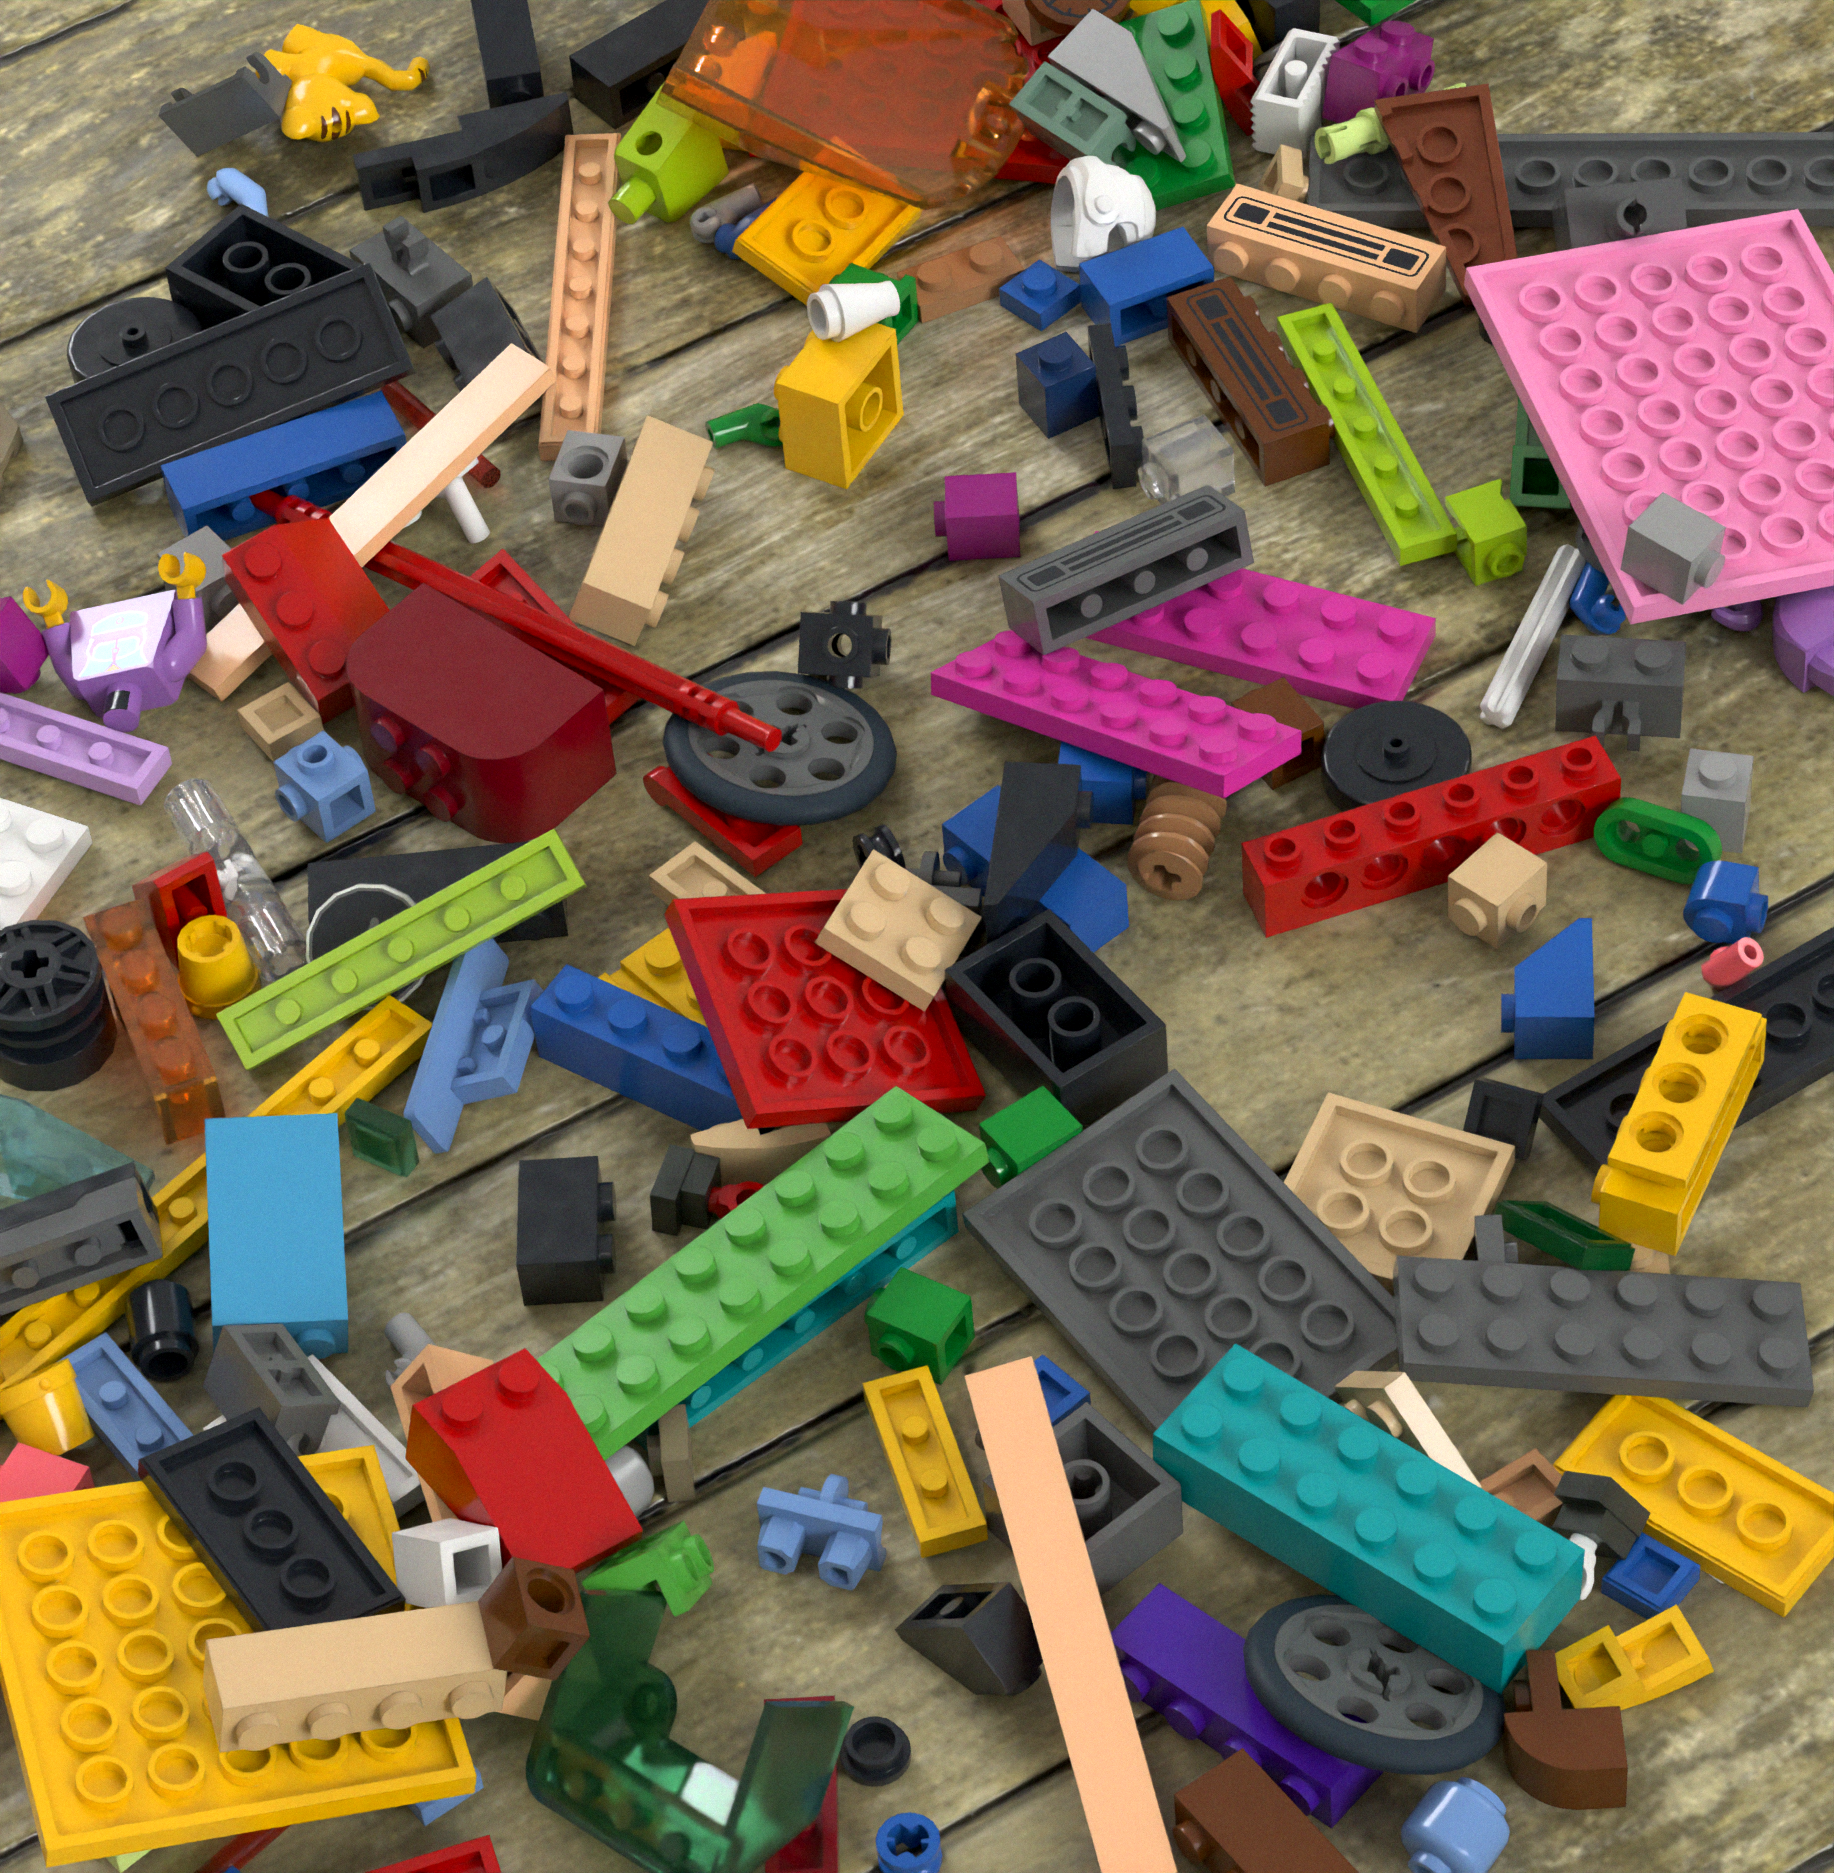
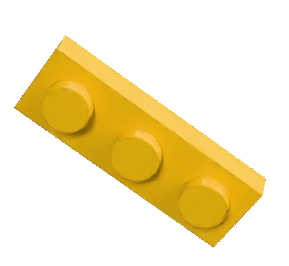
(925, 1462)

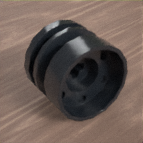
(51, 1007)

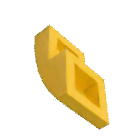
(1634, 1665)

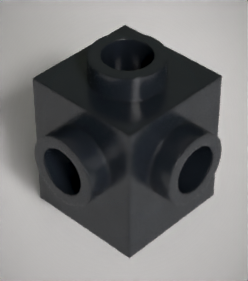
(821, 644)

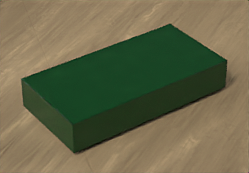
(1565, 1235)

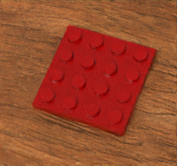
(804, 1028)

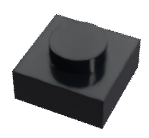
(1504, 1114)

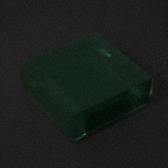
(381, 1137)

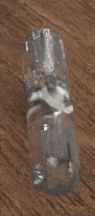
(247, 892)

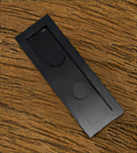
(1116, 406)

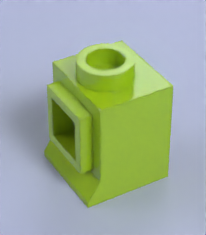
(1489, 532)

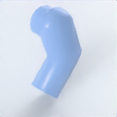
(234, 185)

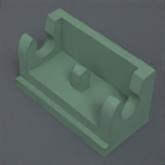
(1071, 116)

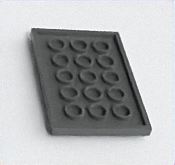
(1170, 1245)

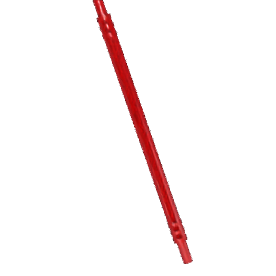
(549, 633)

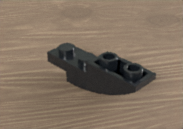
(465, 164)

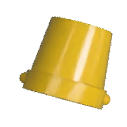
(214, 966)
(47, 1409)

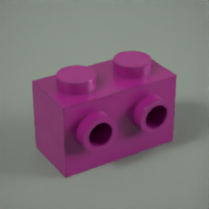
(1378, 65)

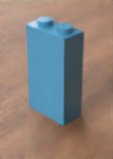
(278, 1227)

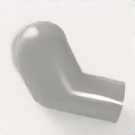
(727, 209)

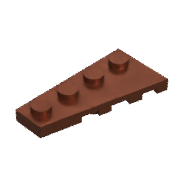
(1455, 173)

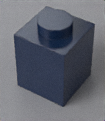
(1057, 385)

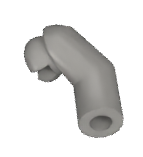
(409, 1341)

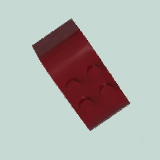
(476, 720)

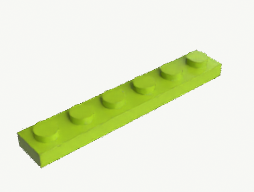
(1368, 435)
(401, 950)

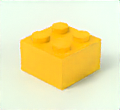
(839, 403)

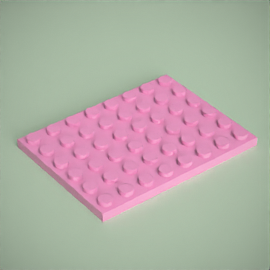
(1686, 374)

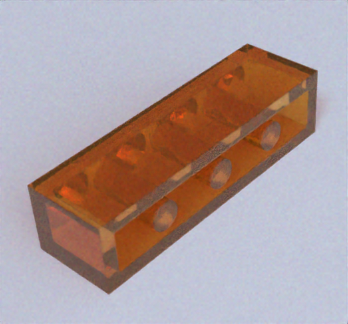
(155, 1020)

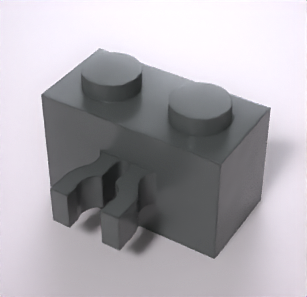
(413, 277)
(1620, 687)

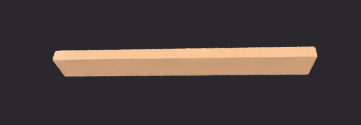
(580, 291)
(395, 495)
(1070, 1621)

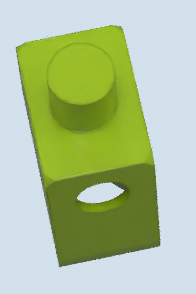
(665, 166)

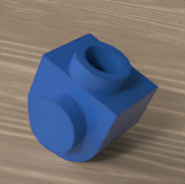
(1725, 902)

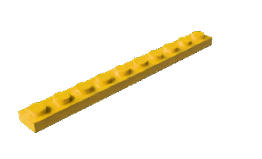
(348, 1069)

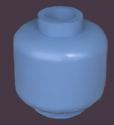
(1455, 1829)

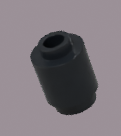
(162, 1329)

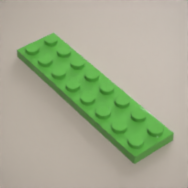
(759, 1265)

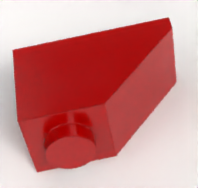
(181, 895)

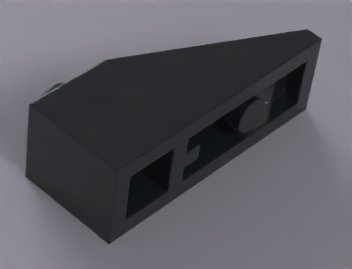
(1033, 838)

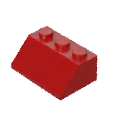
(306, 605)

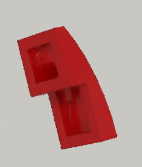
(1233, 69)

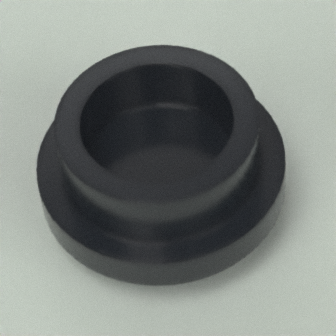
(875, 1752)

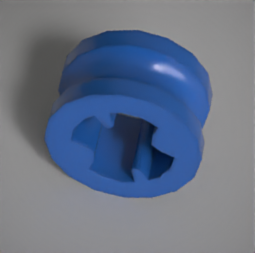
(911, 1830)

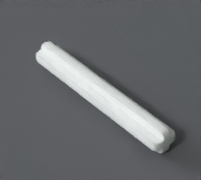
(1532, 638)

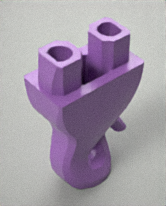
(1799, 634)

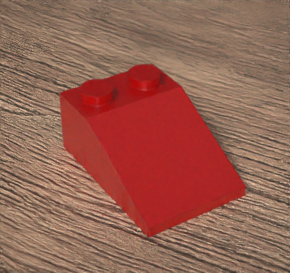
(519, 1459)

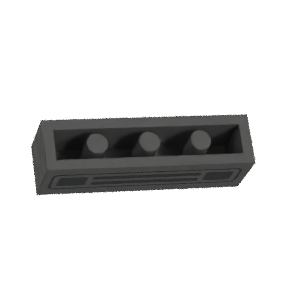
(1126, 569)

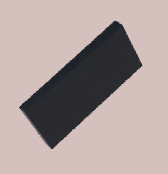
(266, 1527)

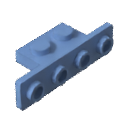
(473, 1045)

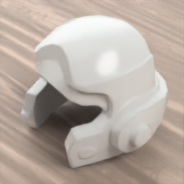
(1097, 212)

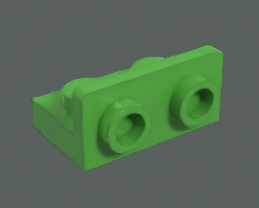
(665, 1558)

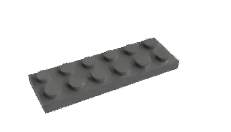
(1602, 1331)

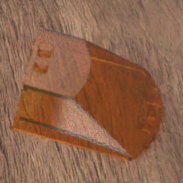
(858, 90)

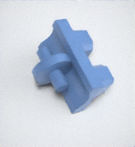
(822, 1526)

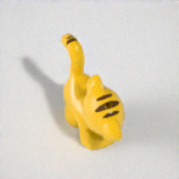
(321, 69)

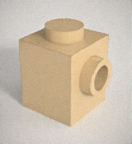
(1497, 891)

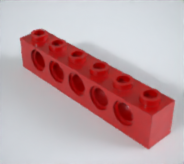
(1424, 835)

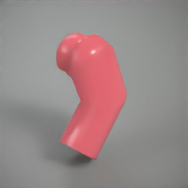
(1732, 963)

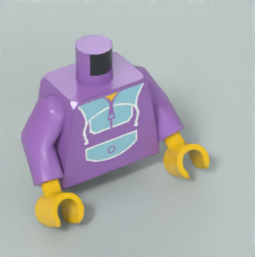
(131, 650)

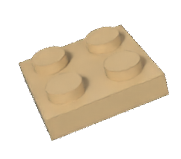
(898, 930)

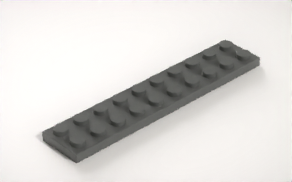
(1720, 173)

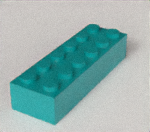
(1369, 1517)

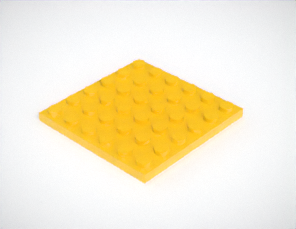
(109, 1693)

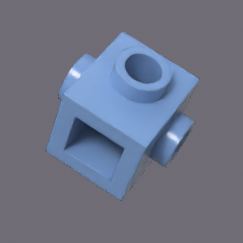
(324, 786)

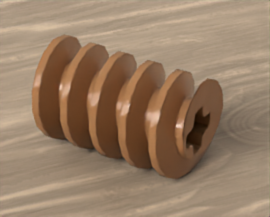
(1175, 839)

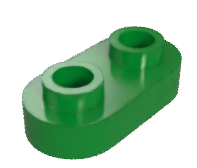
(1661, 840)

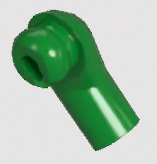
(753, 423)

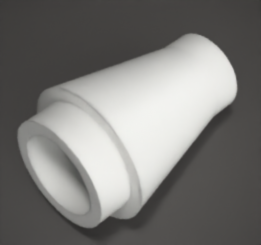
(849, 308)

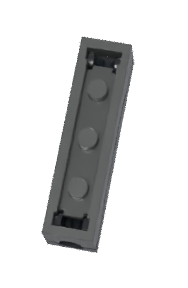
(76, 1236)

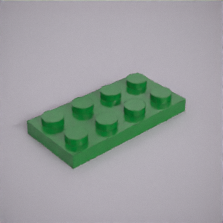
(1179, 57)

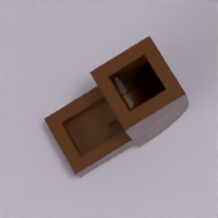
(1563, 1754)

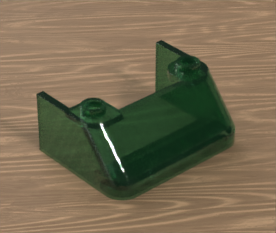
(618, 1776)

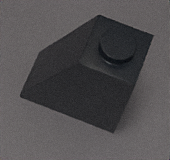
(507, 51)

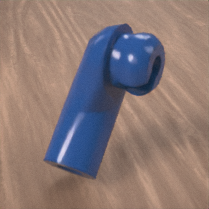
(1593, 606)

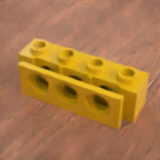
(1679, 1123)

